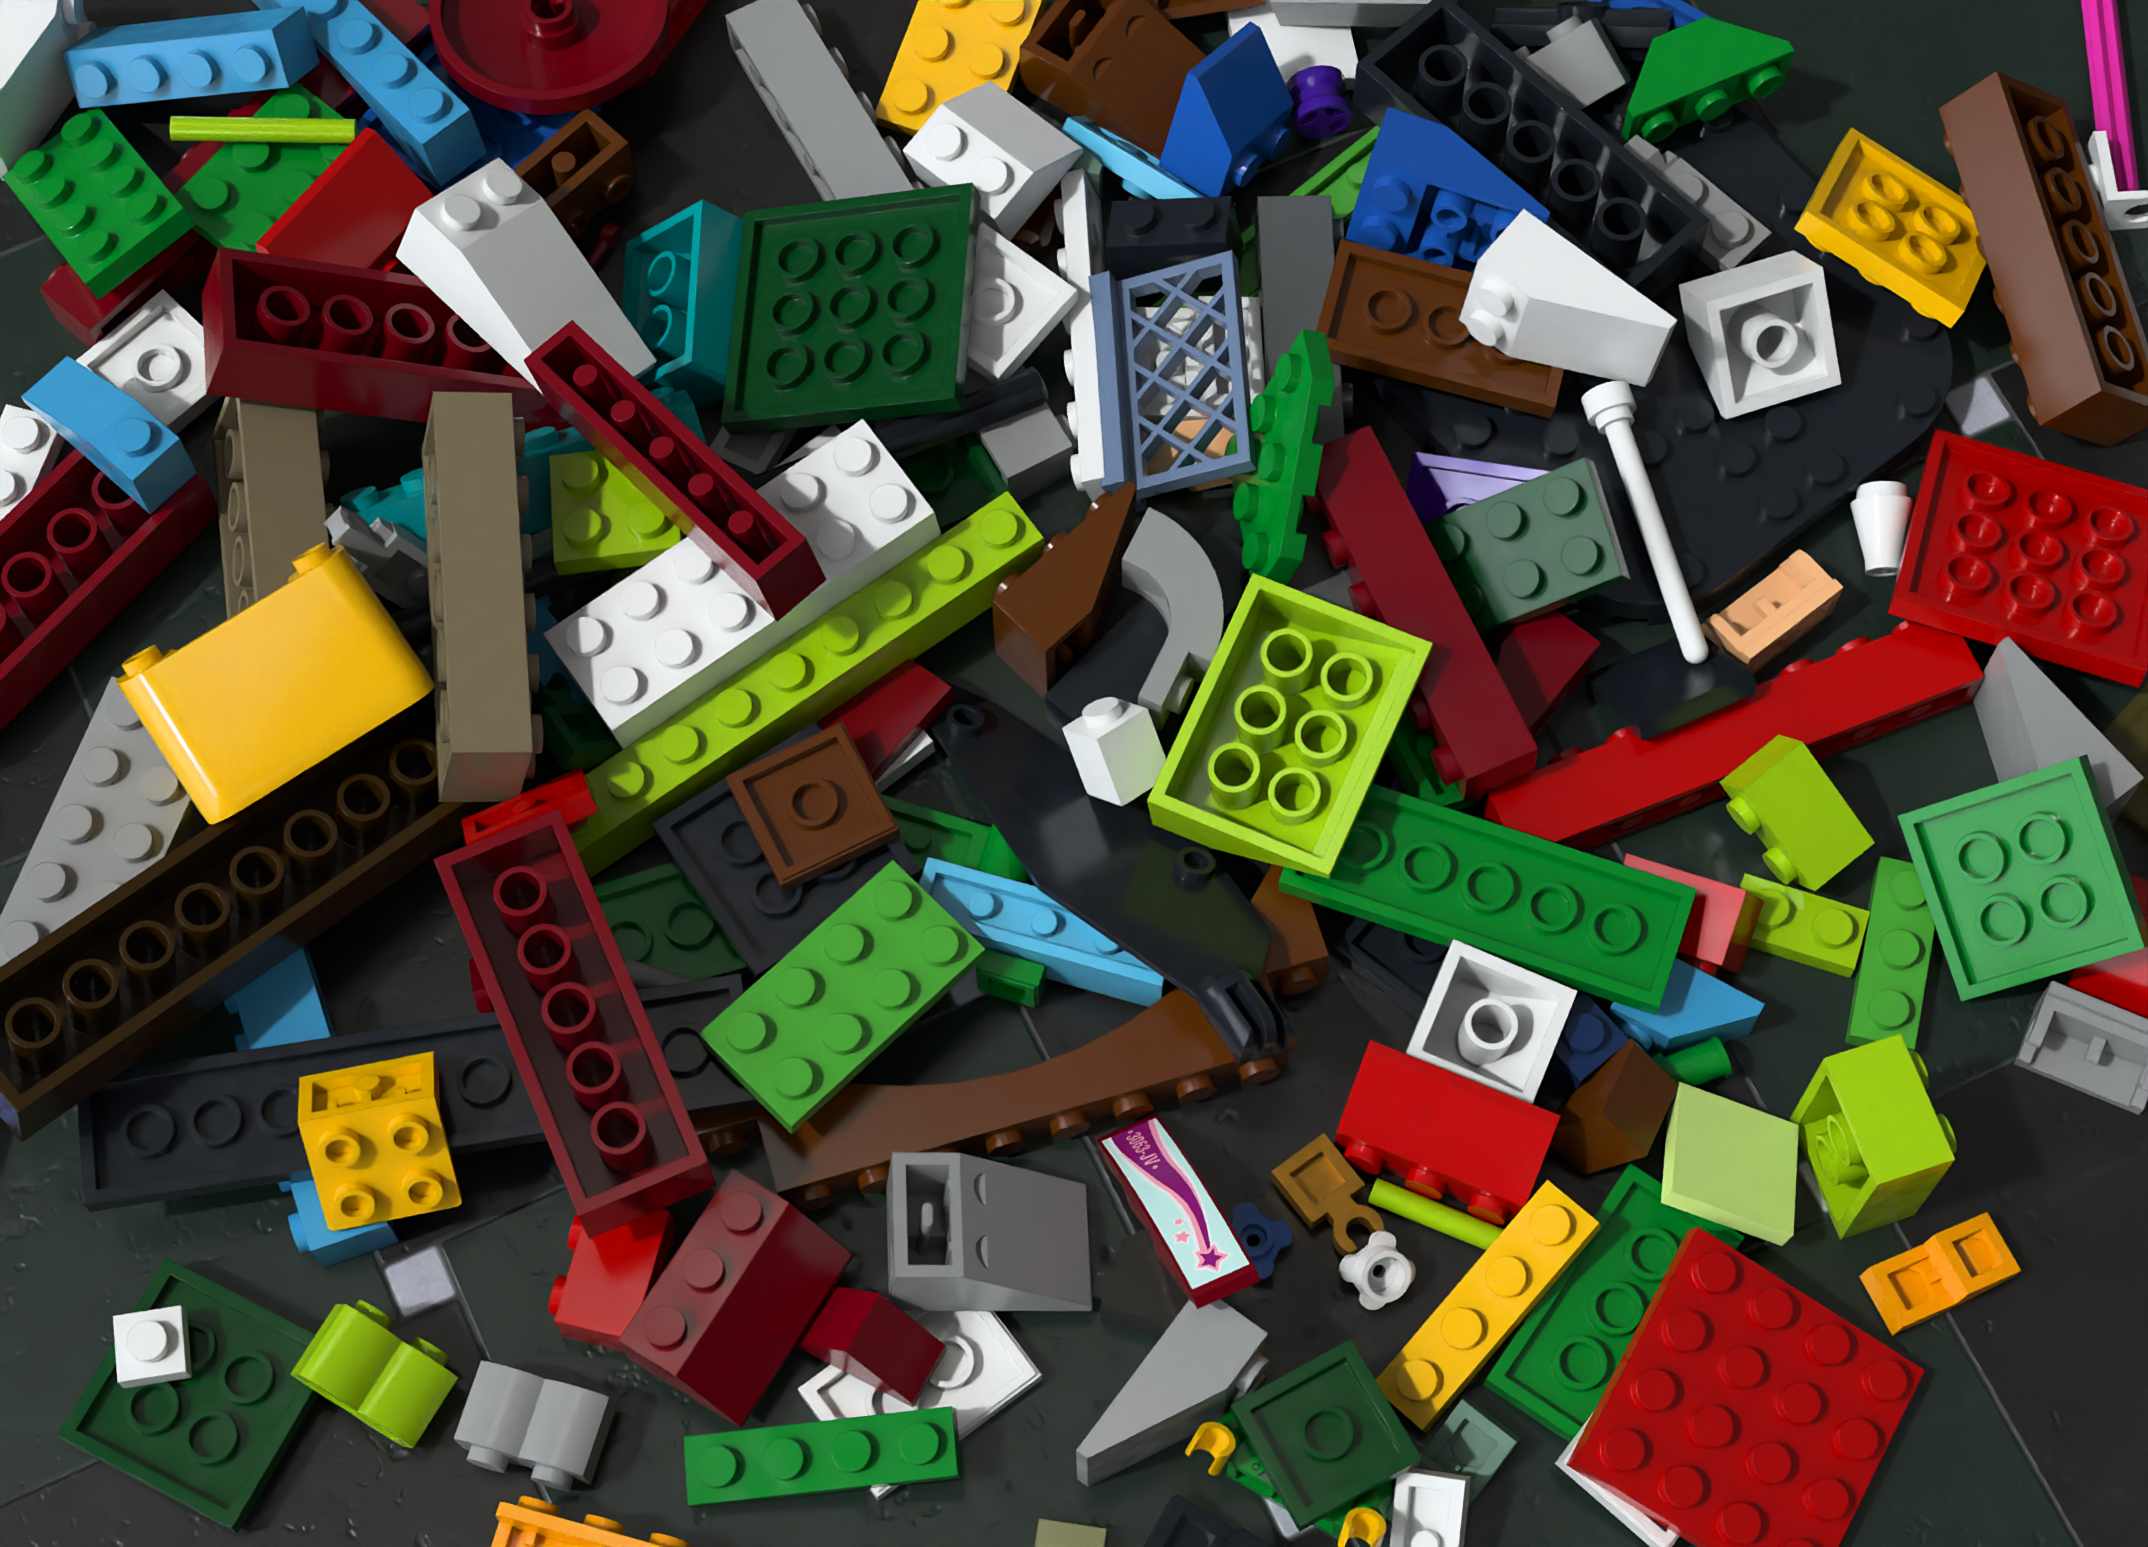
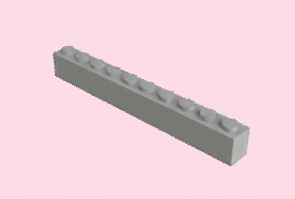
(848, 158)

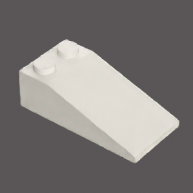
(513, 270)

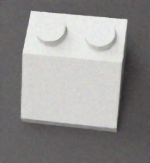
(999, 148)
(1762, 332)
(1491, 1021)

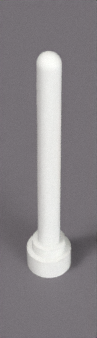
(1612, 410)

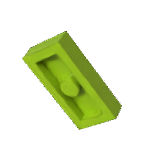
(1807, 927)

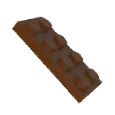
(1404, 323)

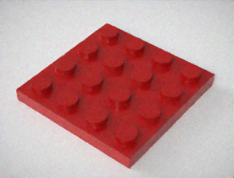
(2028, 556)
(1744, 1408)

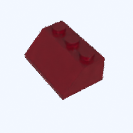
(735, 1299)

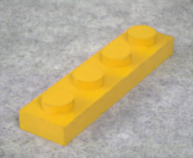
(1487, 1305)

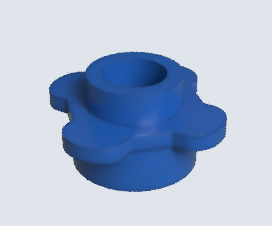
(1271, 1234)

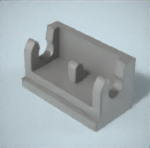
(2088, 1047)

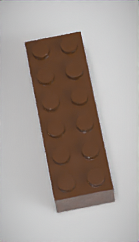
(2050, 259)

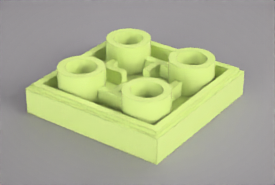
(1730, 1164)

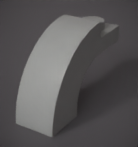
(1182, 584)

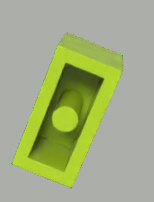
(1795, 813)

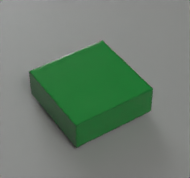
(1011, 978)

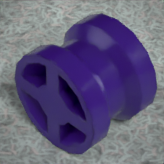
(1319, 101)

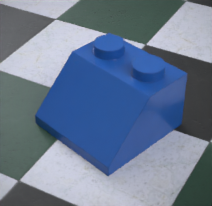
(1229, 116)

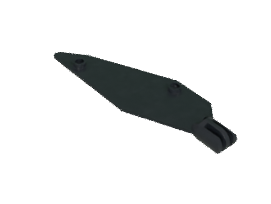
(1121, 873)

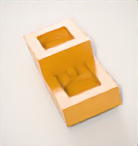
(1940, 1273)

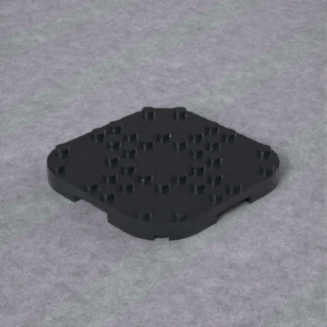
(1721, 484)

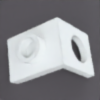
(2112, 202)

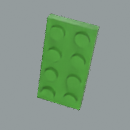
(841, 996)

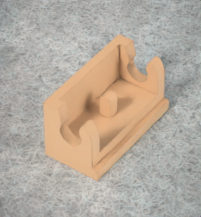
(1775, 612)

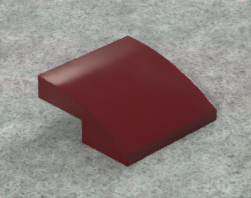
(891, 714)

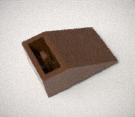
(1112, 65)
(1065, 598)

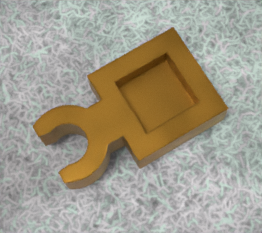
(1323, 1187)

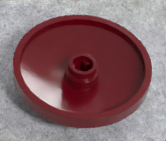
(548, 52)

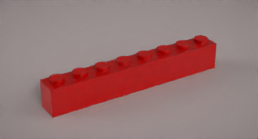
(1826, 704)

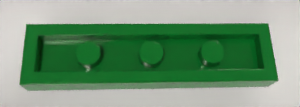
(822, 1457)

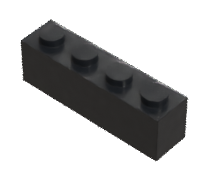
(1128, 651)

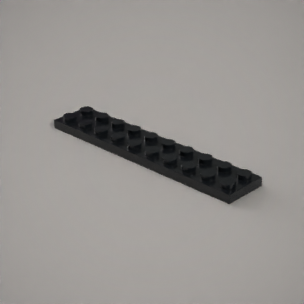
(235, 1114)

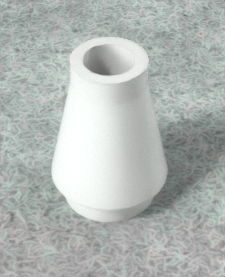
(1882, 525)

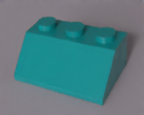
(683, 298)

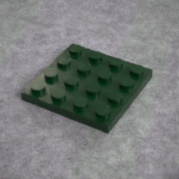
(852, 310)

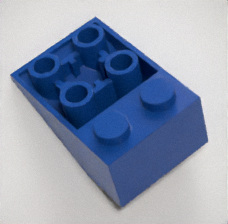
(1434, 195)

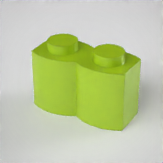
(376, 1373)

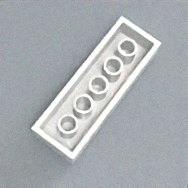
(690, 626)

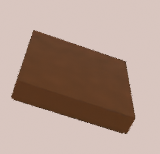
(813, 807)

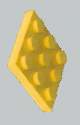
(1895, 228)

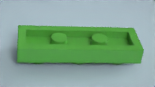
(1892, 958)

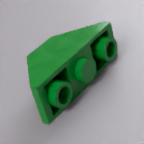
(1701, 74)

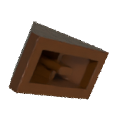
(1614, 1111)

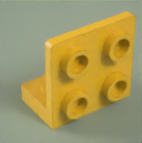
(377, 1141)

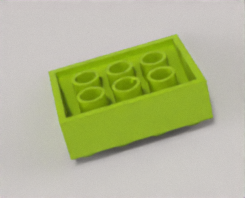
(1287, 729)

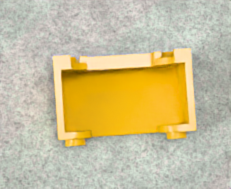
(276, 685)

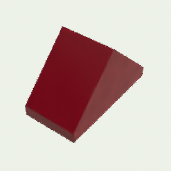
(874, 1343)

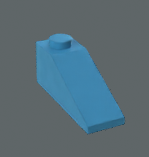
(112, 432)

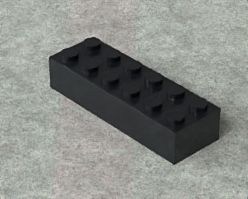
(1595, 189)

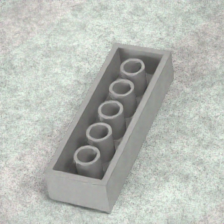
(105, 826)

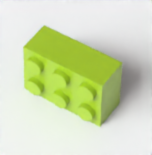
(1873, 1135)

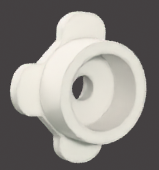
(1390, 1283)

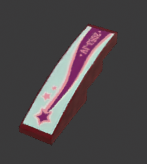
(1178, 1211)

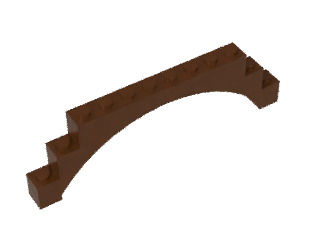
(1146, 1061)

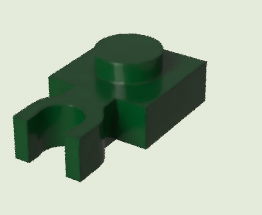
(572, 730)

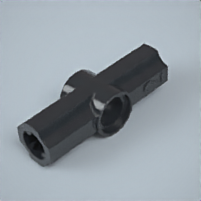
(1627, 28)

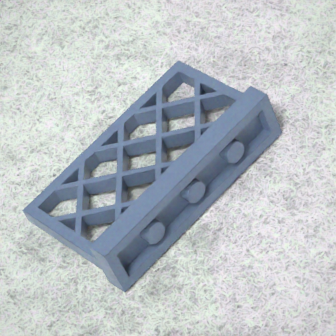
(1121, 375)

